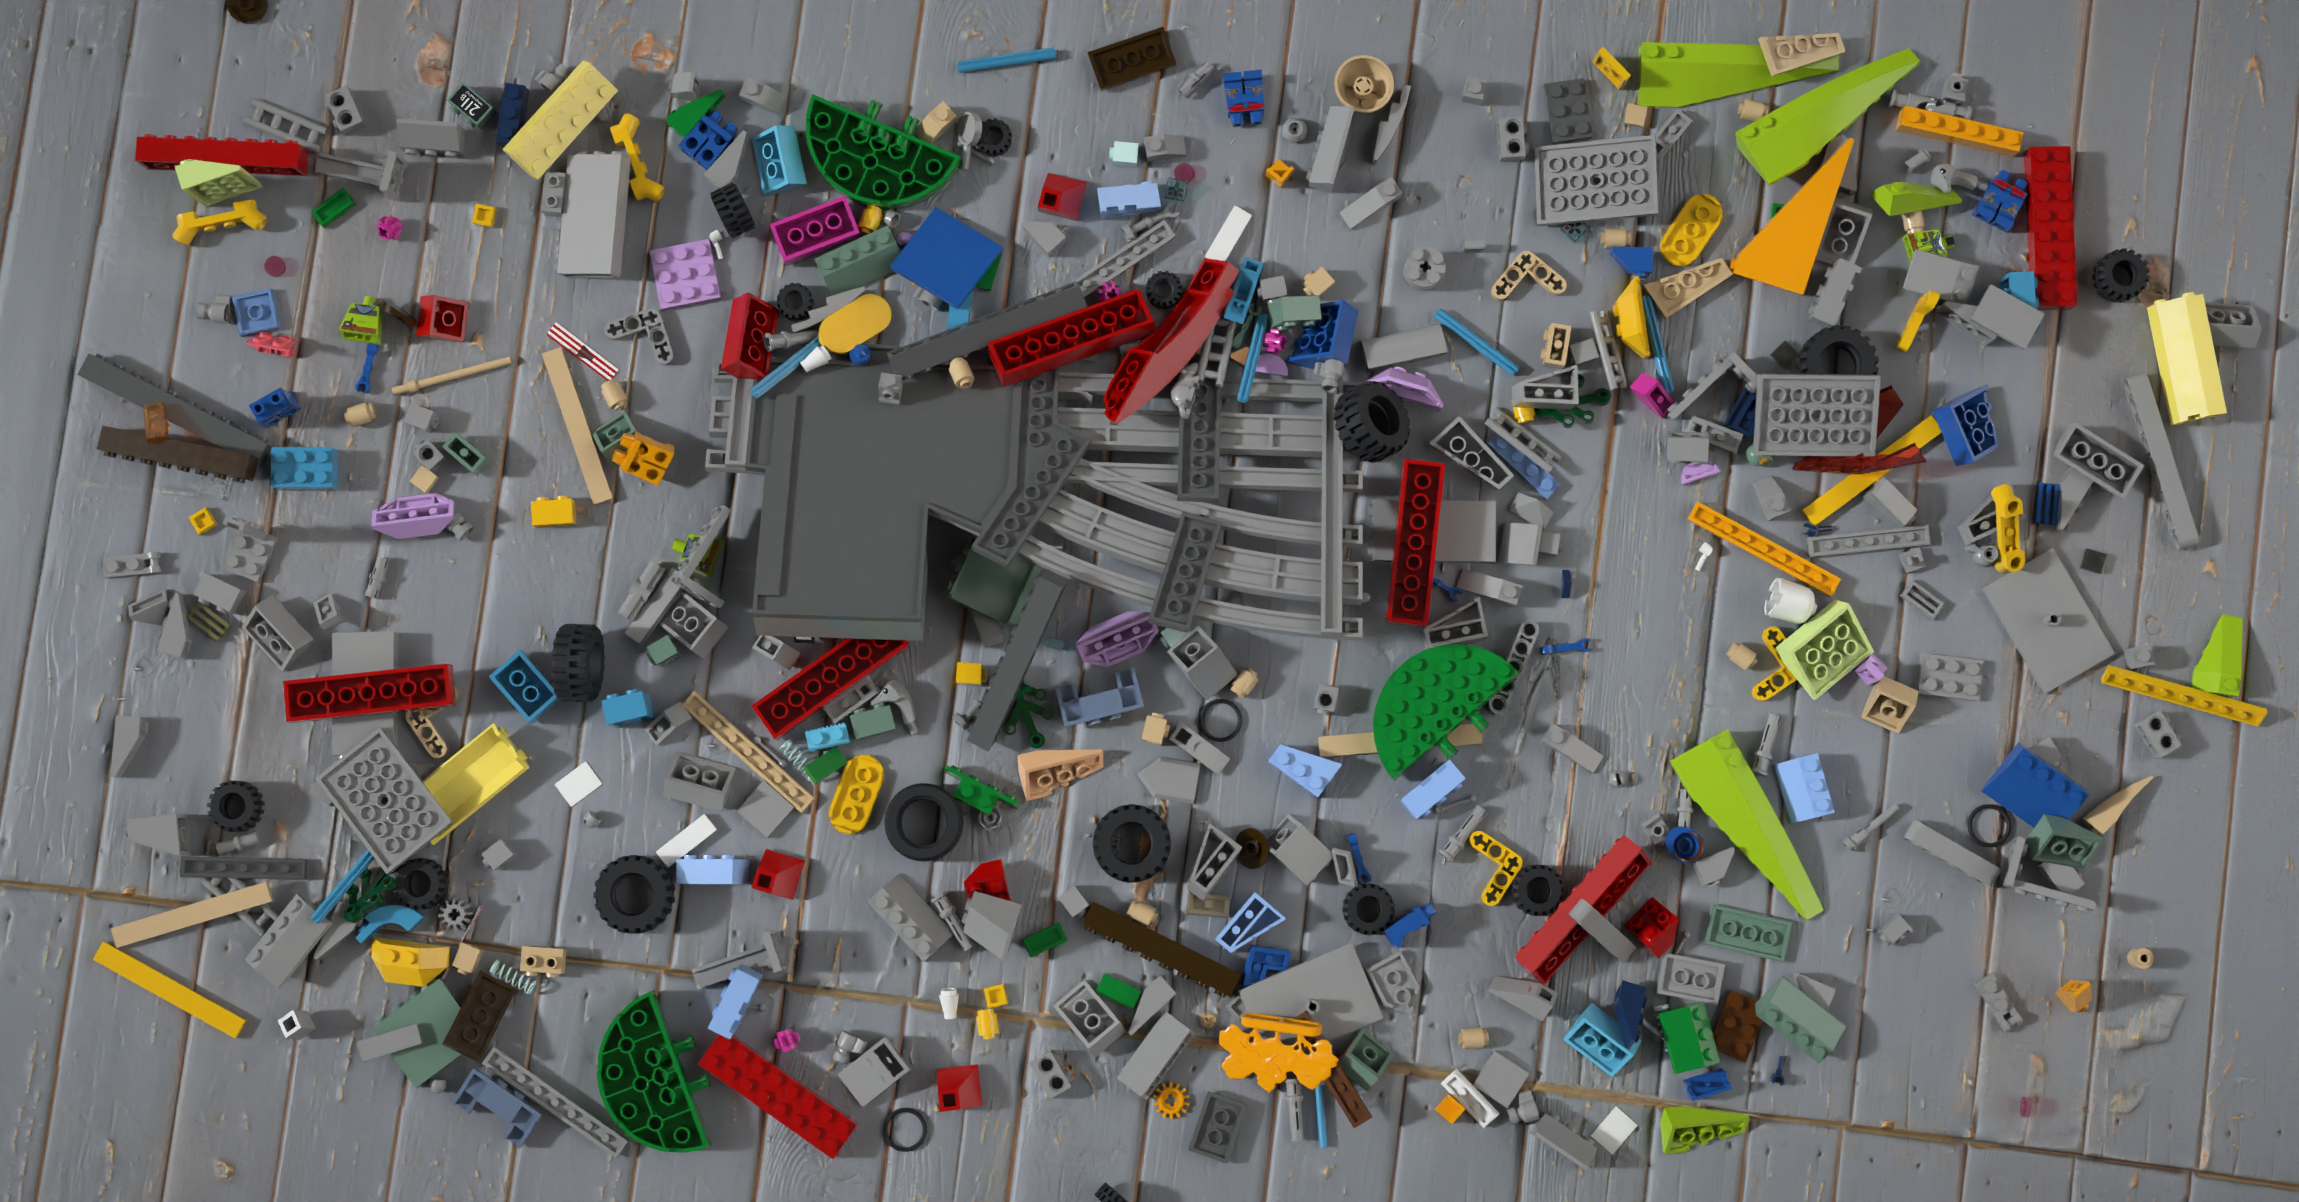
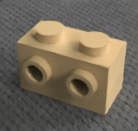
(1556, 347)
(1155, 729)
(543, 960)

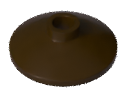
(1249, 856)

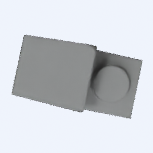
(328, 612)

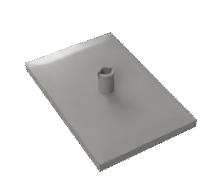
(1570, 175)
(1842, 418)
(2025, 606)
(364, 784)
(1330, 981)

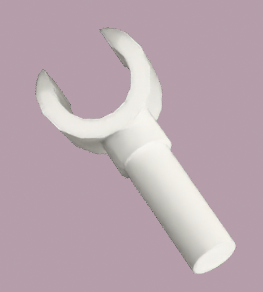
(715, 236)
(1706, 549)

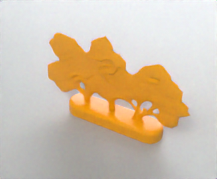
(1270, 1057)

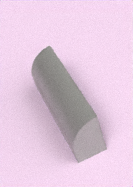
(1404, 347)
(1155, 1055)

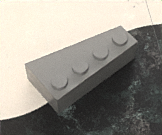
(1468, 450)

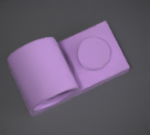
(1871, 669)

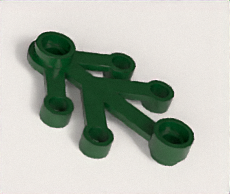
(1595, 397)
(1023, 706)
(370, 891)

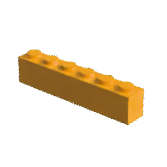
(1959, 131)

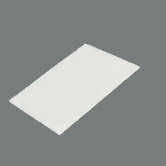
(578, 784)
(1614, 1130)

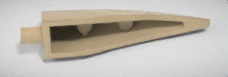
(2109, 811)

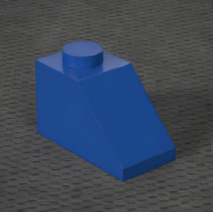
(1634, 260)

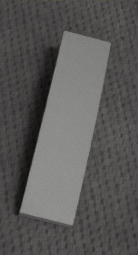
(1388, 129)
(834, 303)

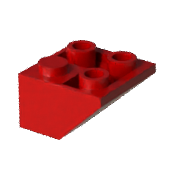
(1062, 196)
(778, 874)
(988, 879)
(1654, 927)
(959, 1088)

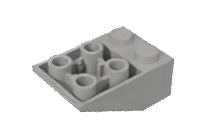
(874, 1071)

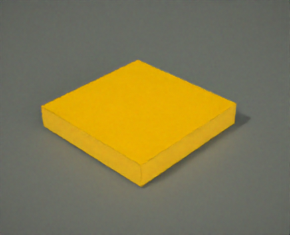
(1611, 68)

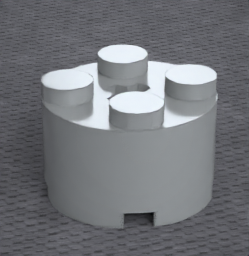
(1413, 268)

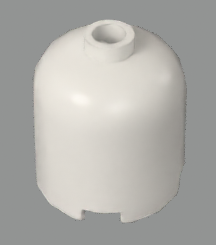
(1790, 602)

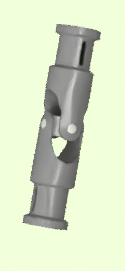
(1939, 106)

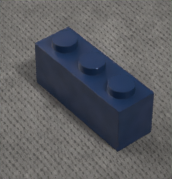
(512, 112)

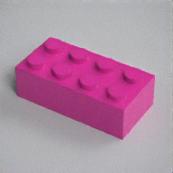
(815, 230)

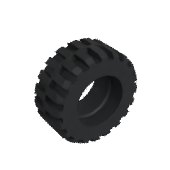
(1843, 338)
(1356, 429)
(578, 663)
(1112, 823)
(608, 884)

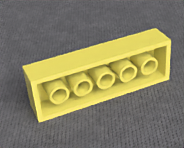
(560, 119)

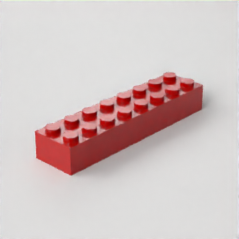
(252, 156)
(2051, 226)
(1071, 337)
(1415, 543)
(823, 682)
(369, 693)
(1600, 889)
(779, 1094)

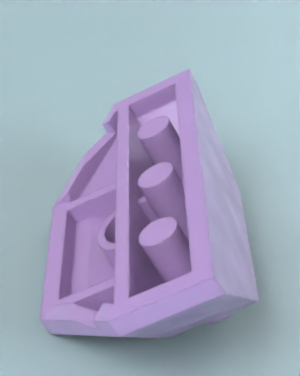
(1410, 387)
(413, 516)
(1117, 639)

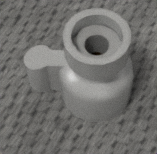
(552, 81)
(928, 299)
(218, 312)
(1331, 371)
(1983, 555)
(849, 1043)
(1527, 1109)

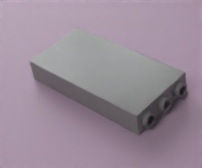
(594, 215)
(1463, 536)
(358, 654)

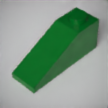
(688, 115)

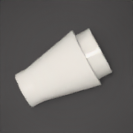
(816, 358)
(949, 1002)

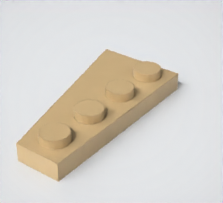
(1793, 52)
(1681, 289)

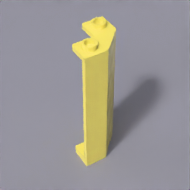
(2186, 359)
(475, 775)

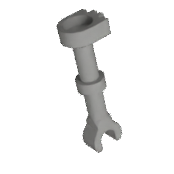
(1128, 231)
(963, 720)

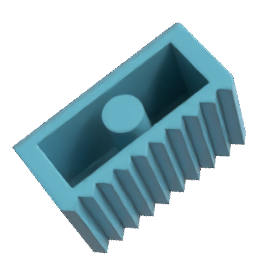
(828, 737)

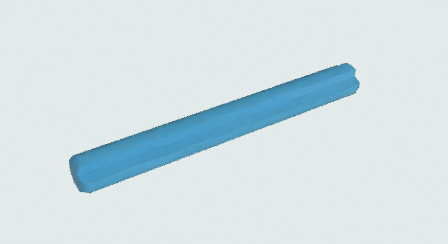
(1006, 60)
(1477, 342)
(1657, 345)
(1253, 357)
(784, 369)
(342, 887)

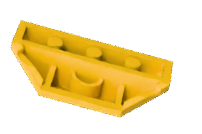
(1631, 319)
(409, 961)

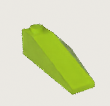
(1910, 197)
(2221, 660)
(1691, 1126)

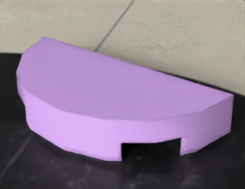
(1271, 365)
(1695, 472)

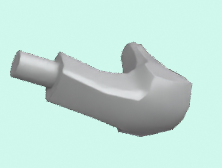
(1946, 175)
(897, 693)

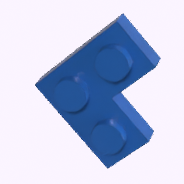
(1263, 958)

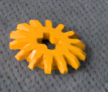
(1178, 1105)

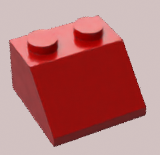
(442, 318)

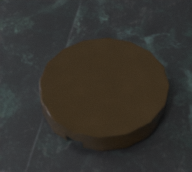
(247, 10)
(399, 313)

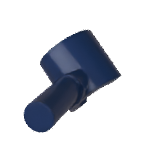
(1813, 529)
(1778, 1073)

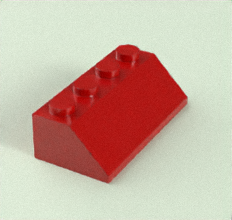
(744, 344)

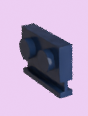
(1743, 414)

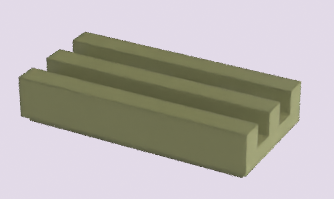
(195, 610)

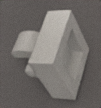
(1912, 560)

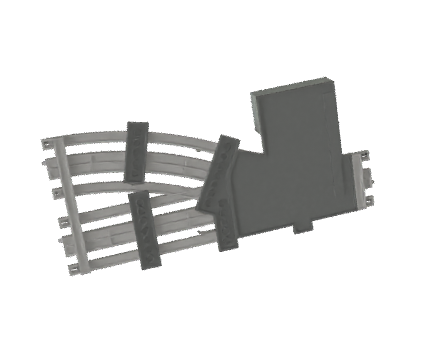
(860, 477)

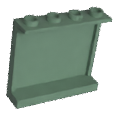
(991, 587)
(435, 1013)

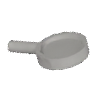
(969, 134)

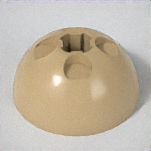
(1364, 74)

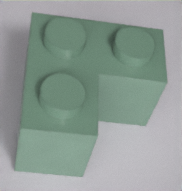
(1294, 310)

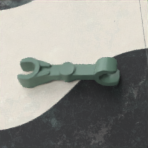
(1239, 338)

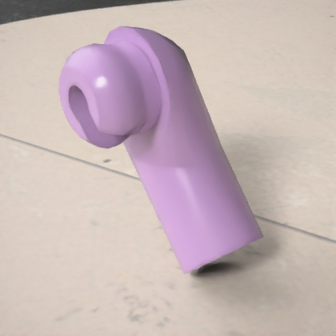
(904, 237)

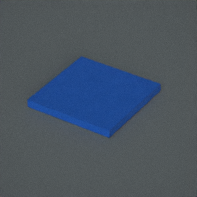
(946, 258)

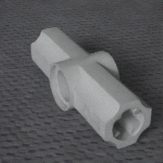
(641, 591)

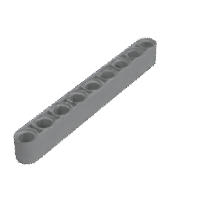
(2161, 461)

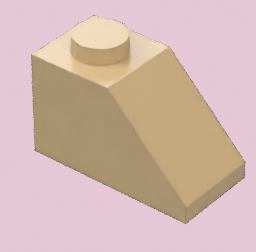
(936, 123)

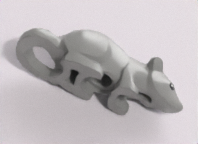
(1184, 390)

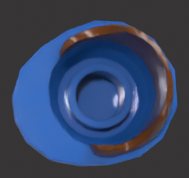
(1684, 844)

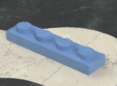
(1525, 467)

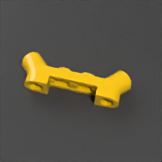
(623, 136)
(191, 223)
(2008, 509)

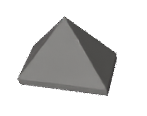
(1531, 510)
(150, 609)
(1344, 867)

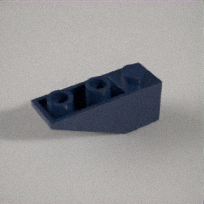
(1628, 1006)

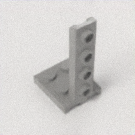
(386, 177)
(1739, 370)
(248, 549)
(697, 550)
(2014, 870)
(767, 954)

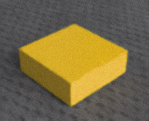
(484, 215)
(203, 521)
(995, 996)

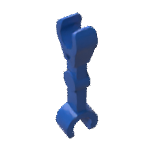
(371, 351)
(1440, 584)
(1549, 649)
(1353, 842)

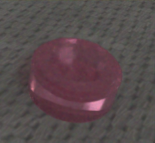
(1184, 172)
(275, 266)
(2025, 1107)

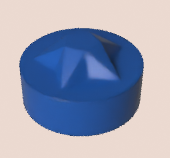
(860, 354)

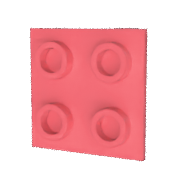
(267, 343)

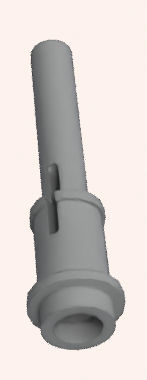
(1863, 833)

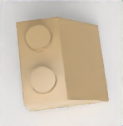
(1890, 704)

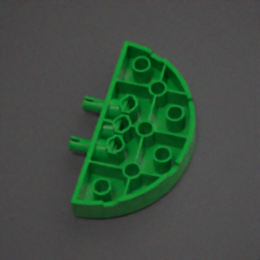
(872, 160)
(1432, 698)
(646, 1081)

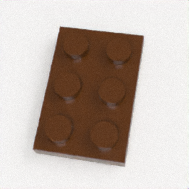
(1737, 1026)

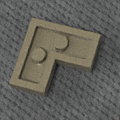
(1211, 906)

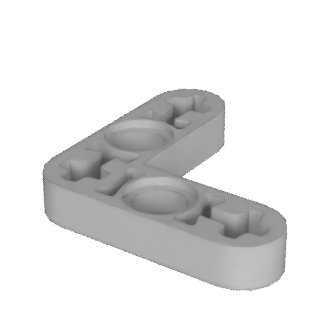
(651, 329)

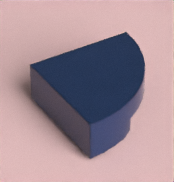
(1565, 584)

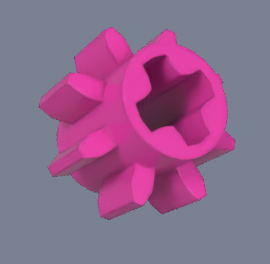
(389, 228)
(1108, 288)
(1274, 341)
(786, 1040)

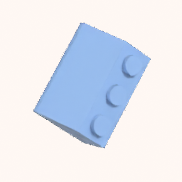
(1804, 788)

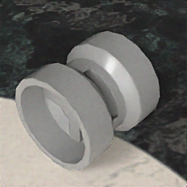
(460, 527)

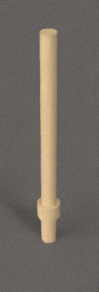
(413, 385)

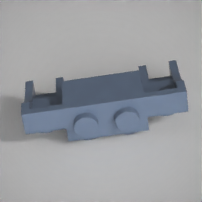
(1100, 705)
(501, 1101)

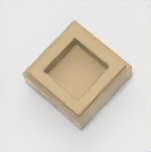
(1635, 115)
(424, 479)

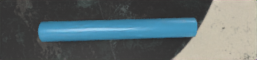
(1321, 1116)

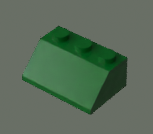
(1689, 1037)

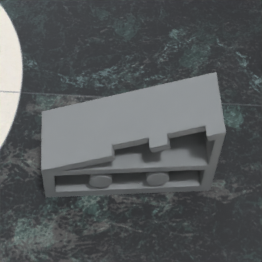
(1833, 293)
(1548, 391)
(1982, 521)
(1460, 627)
(1213, 860)

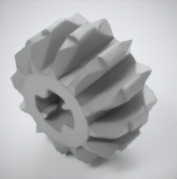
(460, 920)

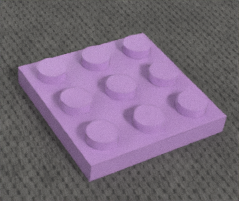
(685, 274)

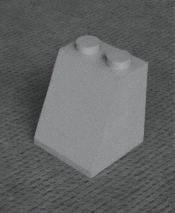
(1202, 662)
(162, 832)
(1298, 849)
(991, 922)

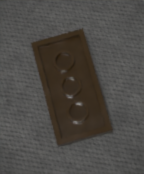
(1131, 58)
(479, 1016)

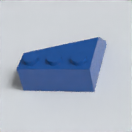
(1328, 338)
(1967, 426)

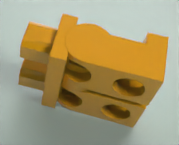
(644, 457)

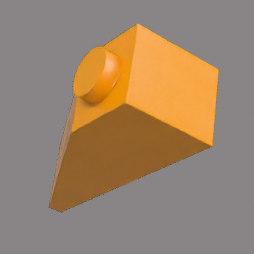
(2075, 995)

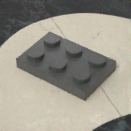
(1568, 111)
(1217, 1127)

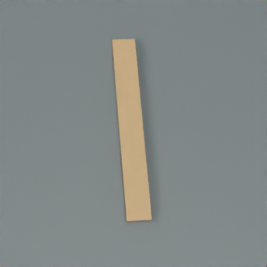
(577, 426)
(1364, 742)
(748, 752)
(192, 914)

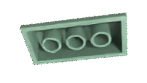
(859, 261)
(1800, 1019)

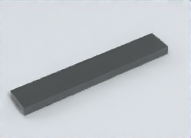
(243, 868)

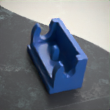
(1707, 1084)

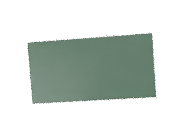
(1748, 933)

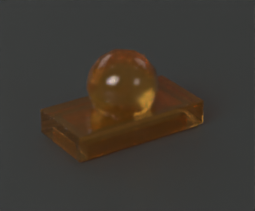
(156, 422)

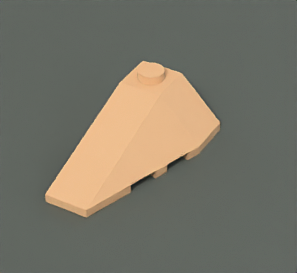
(1049, 769)

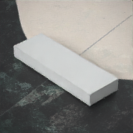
(1228, 234)
(686, 840)
(1470, 1098)

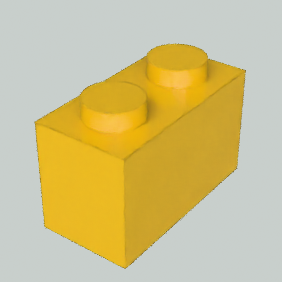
(553, 512)
(971, 674)

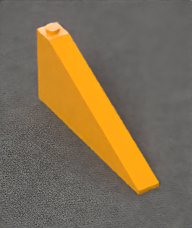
(1789, 242)

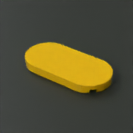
(1691, 230)
(854, 323)
(856, 794)

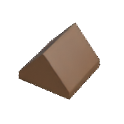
(1240, 357)

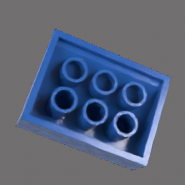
(2034, 787)

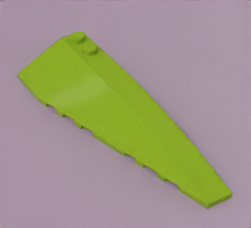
(1697, 72)
(1800, 129)
(1731, 795)

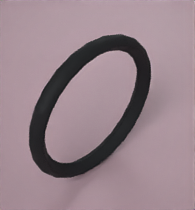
(1238, 725)
(1990, 806)
(905, 1149)

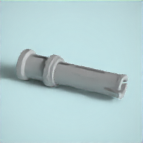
(786, 340)
(1764, 754)
(1457, 841)
(948, 912)
(1294, 1098)

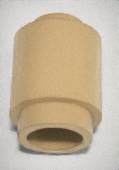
(1752, 110)
(1913, 221)
(1615, 237)
(961, 373)
(614, 395)
(360, 414)
(1741, 655)
(1244, 682)
(1142, 913)
(2134, 958)
(1473, 1038)

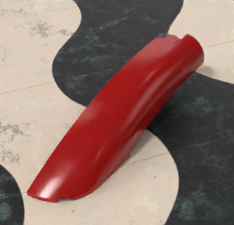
(1173, 342)

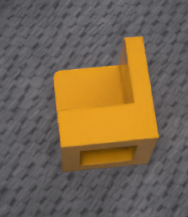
(1279, 173)
(1449, 1109)

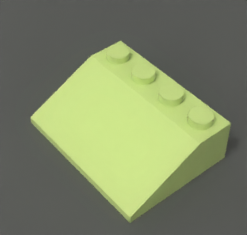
(214, 181)
(1825, 648)

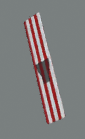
(582, 351)
(463, 940)

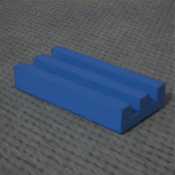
(2054, 510)

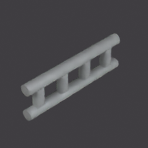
(279, 115)
(1610, 340)
(1222, 358)
(1527, 449)
(257, 925)

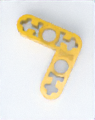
(1924, 306)
(1783, 671)
(1502, 861)

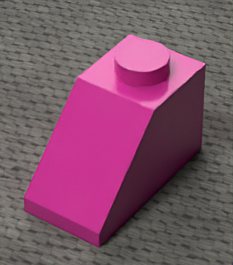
(1652, 394)

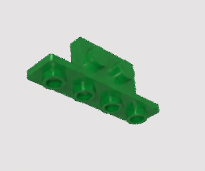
(977, 794)

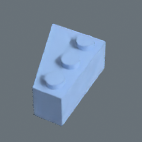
(1128, 200)
(1305, 769)
(1433, 790)
(712, 870)
(1249, 922)
(735, 1001)

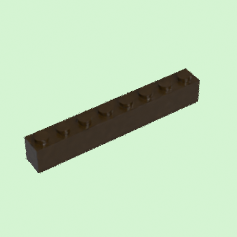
(178, 453)
(1158, 947)

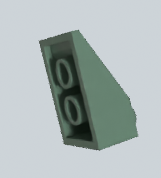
(2062, 842)

